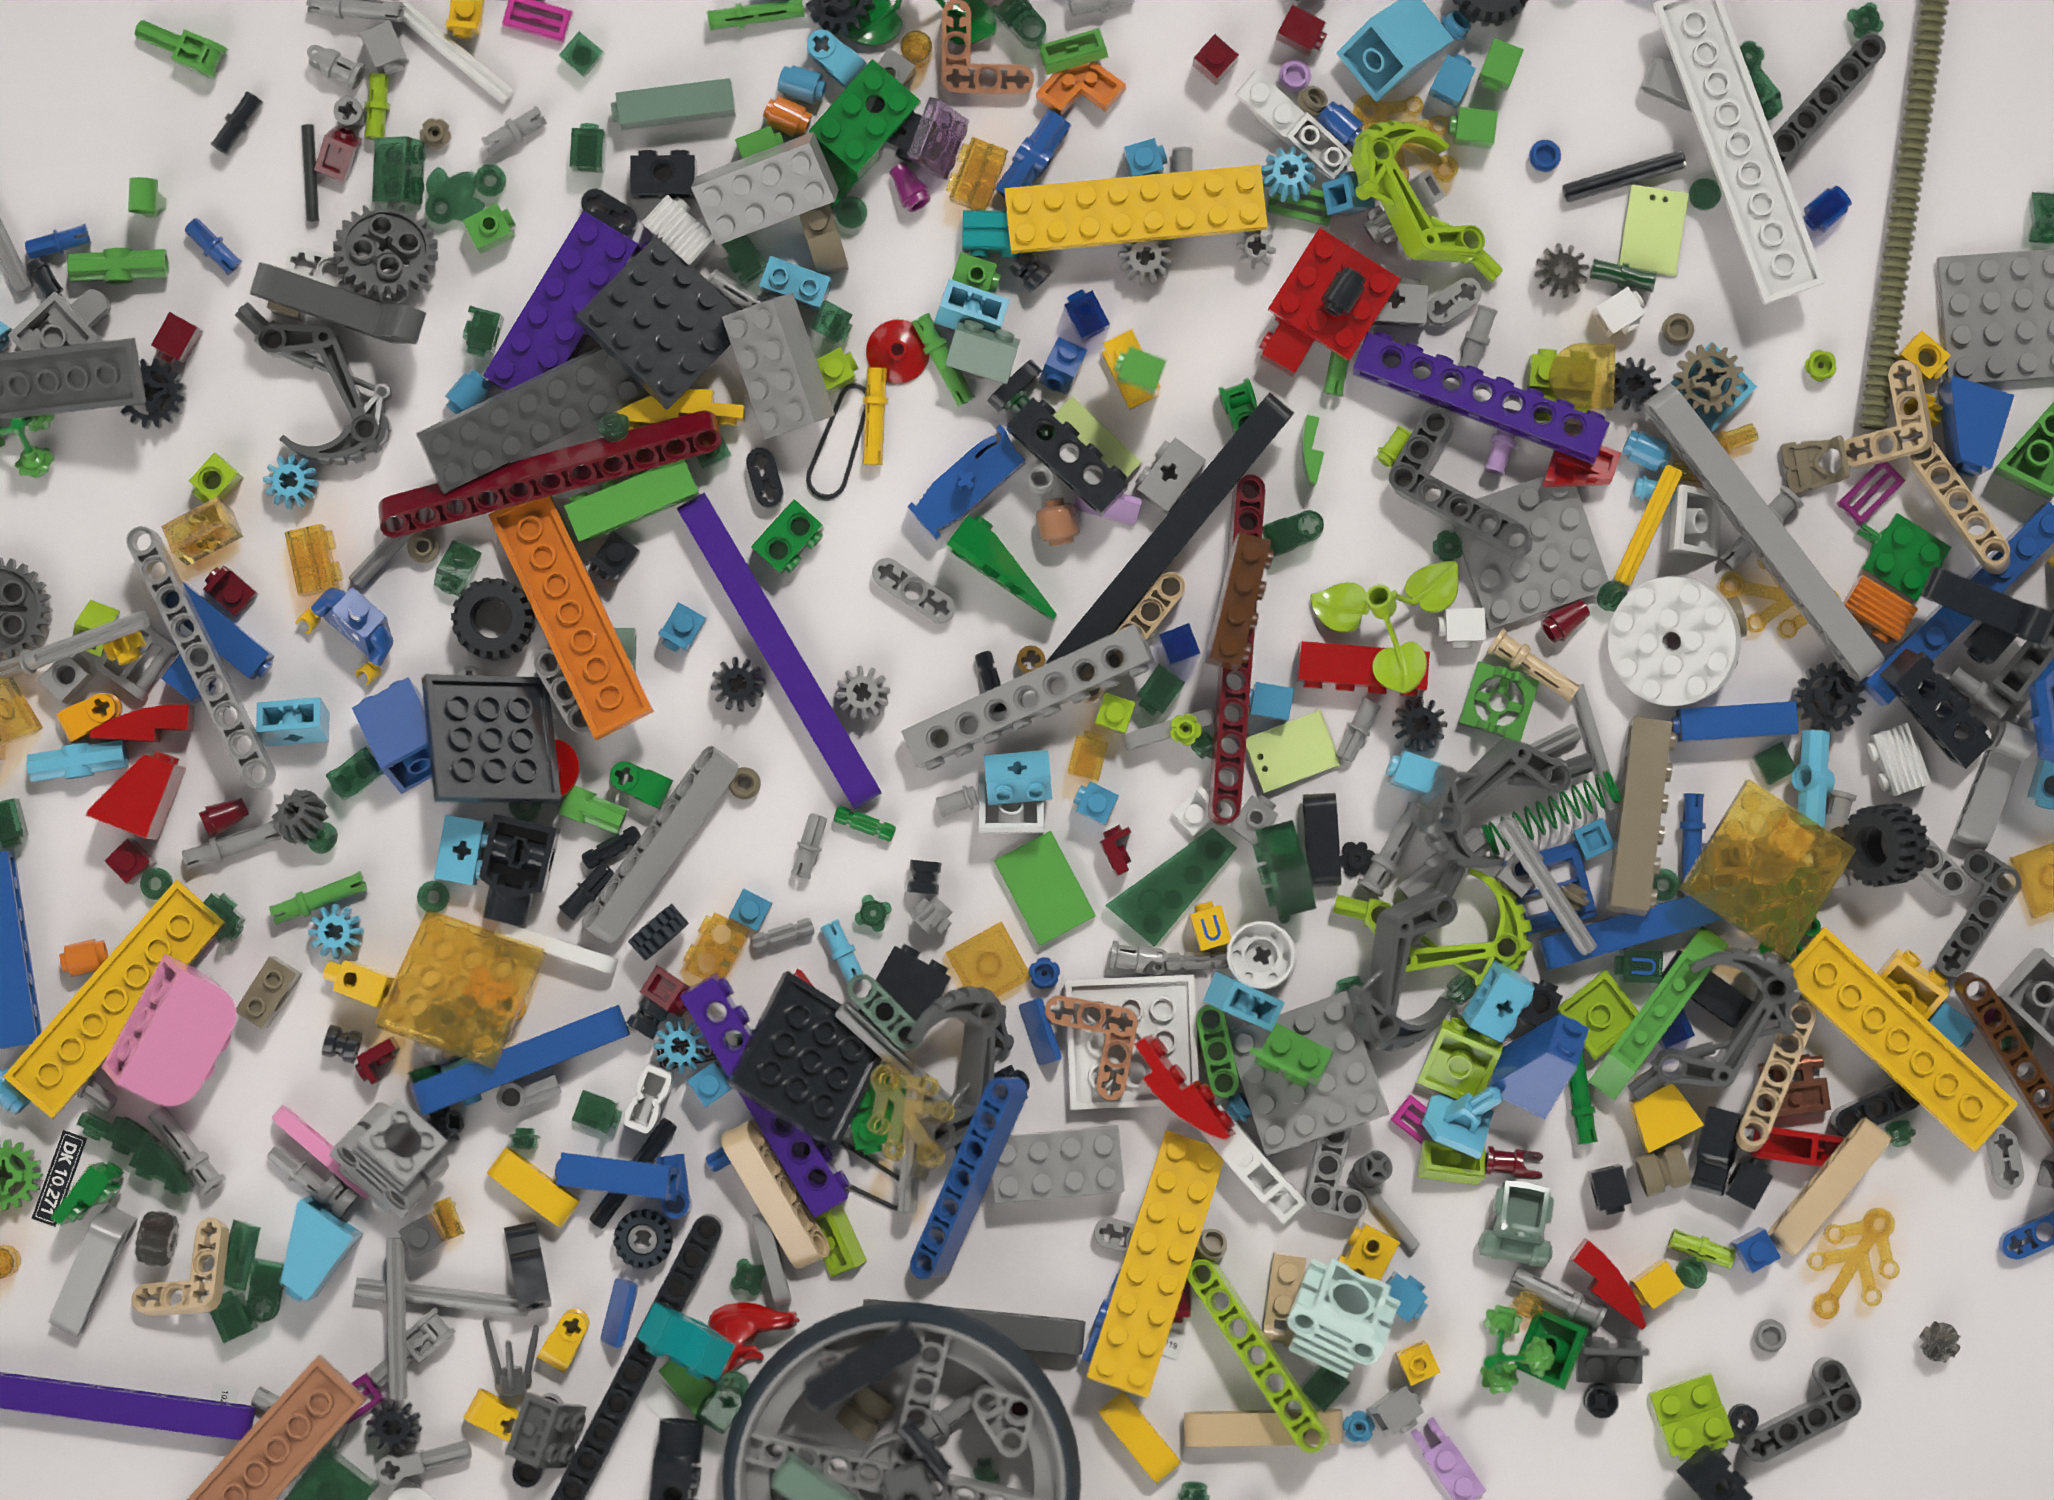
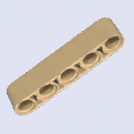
(1965, 518)
(1153, 596)
(1771, 1090)
(1829, 1186)
(775, 1194)
(1253, 1428)

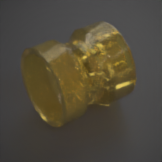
(914, 43)
(14, 1260)

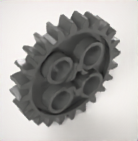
(385, 251)
(31, 598)

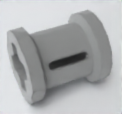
(344, 105)

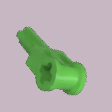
(188, 49)

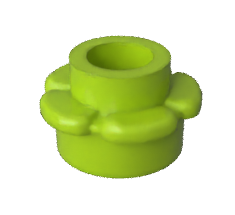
(1828, 361)
(1179, 722)

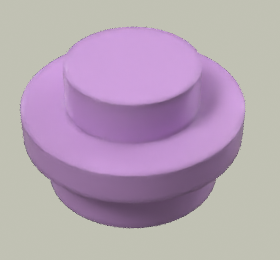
(1295, 75)

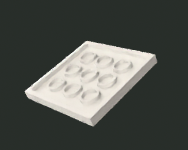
(1163, 1010)

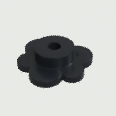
(1351, 850)

